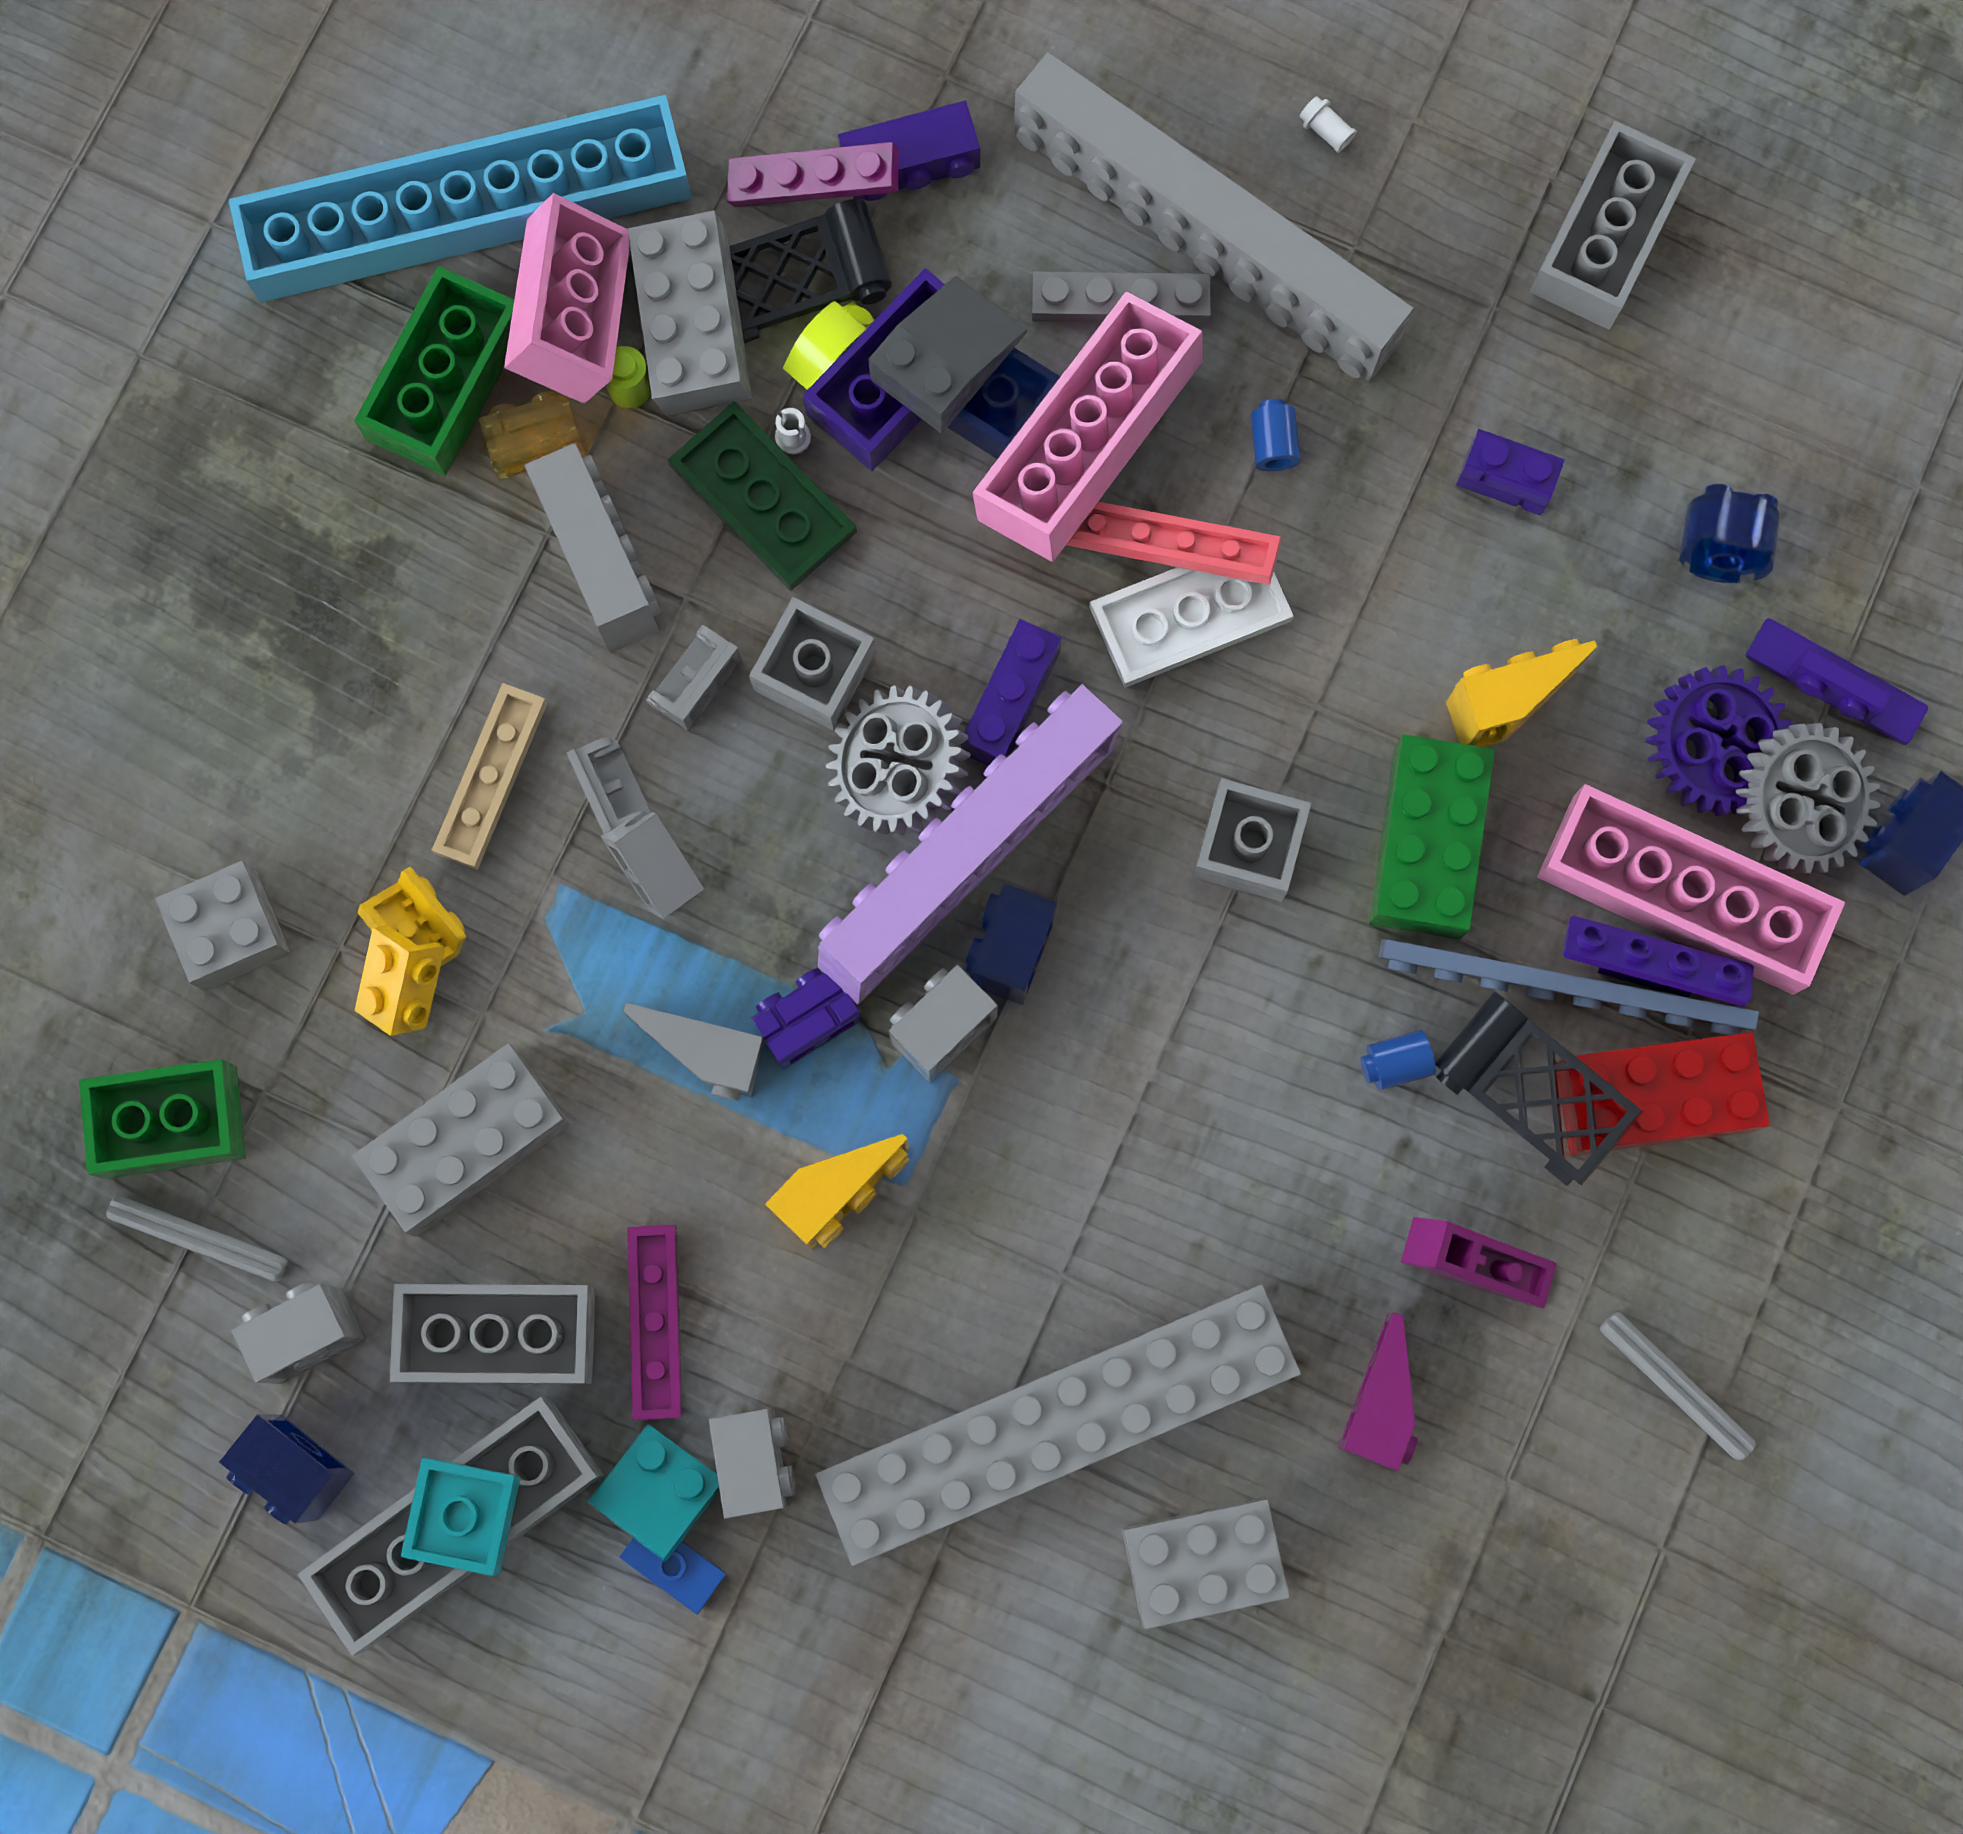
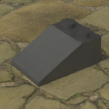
(944, 352)

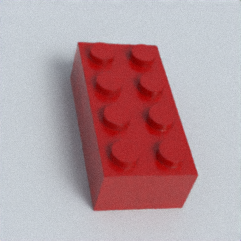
(1681, 1086)

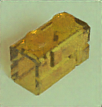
(529, 432)

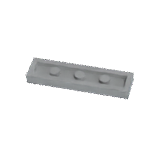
(1094, 294)

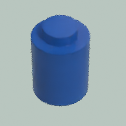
(1275, 436)
(1398, 1060)

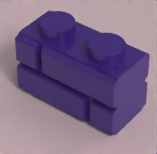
(1510, 472)
(805, 1017)

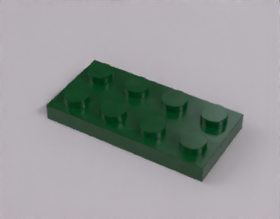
(762, 496)

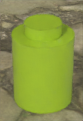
(630, 379)

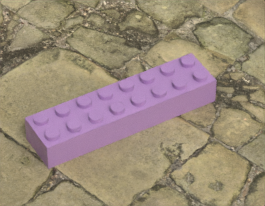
(968, 843)

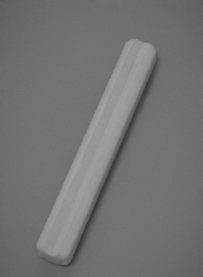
(197, 1238)
(1678, 1386)

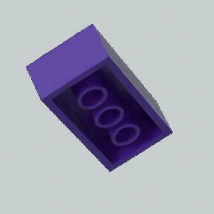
(850, 403)

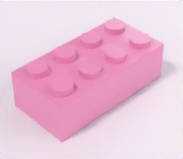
(568, 299)

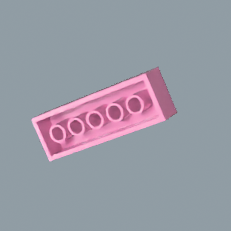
(1088, 426)
(1690, 889)

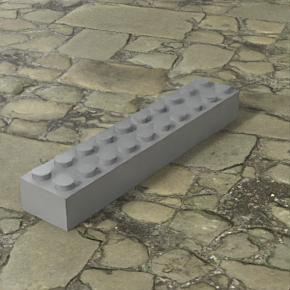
(1209, 218)
(1056, 1424)

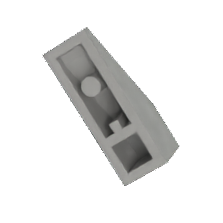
(713, 1053)

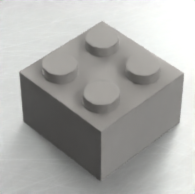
(813, 664)
(1252, 840)
(222, 926)
(942, 1022)
(297, 1333)
(751, 1462)

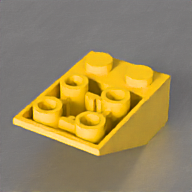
(1498, 701)
(826, 1191)

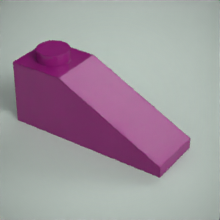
(1478, 1261)
(1383, 1410)

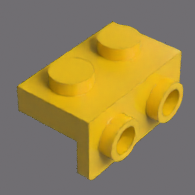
(415, 913)
(398, 981)

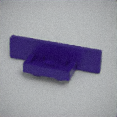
(1836, 681)
(1657, 962)

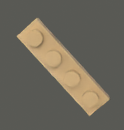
(489, 776)

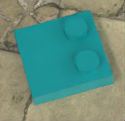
(656, 1493)
(460, 1516)

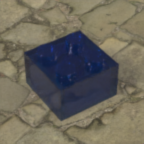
(1004, 403)
(1918, 836)
(1013, 942)
(285, 1469)

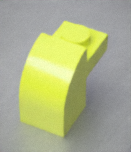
(825, 341)

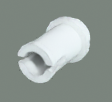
(1327, 124)
(792, 432)

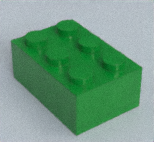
(162, 1119)

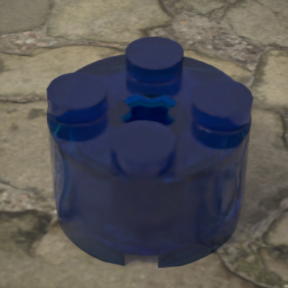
(1730, 534)

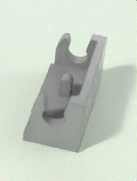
(695, 678)
(608, 782)
(652, 863)

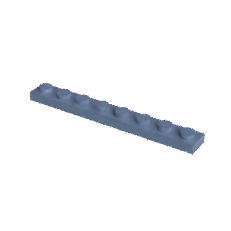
(1586, 991)

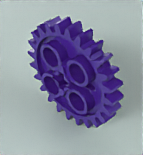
(1736, 706)

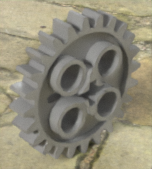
(1820, 759)
(886, 802)

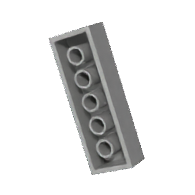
(373, 1590)

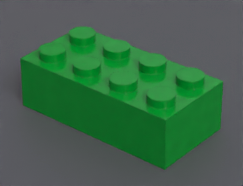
(439, 372)
(1432, 837)

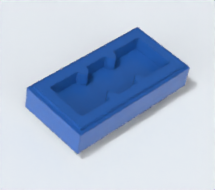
(684, 1576)

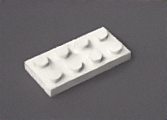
(1183, 619)

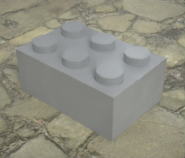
(1205, 1563)

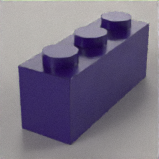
(929, 145)
(1011, 692)

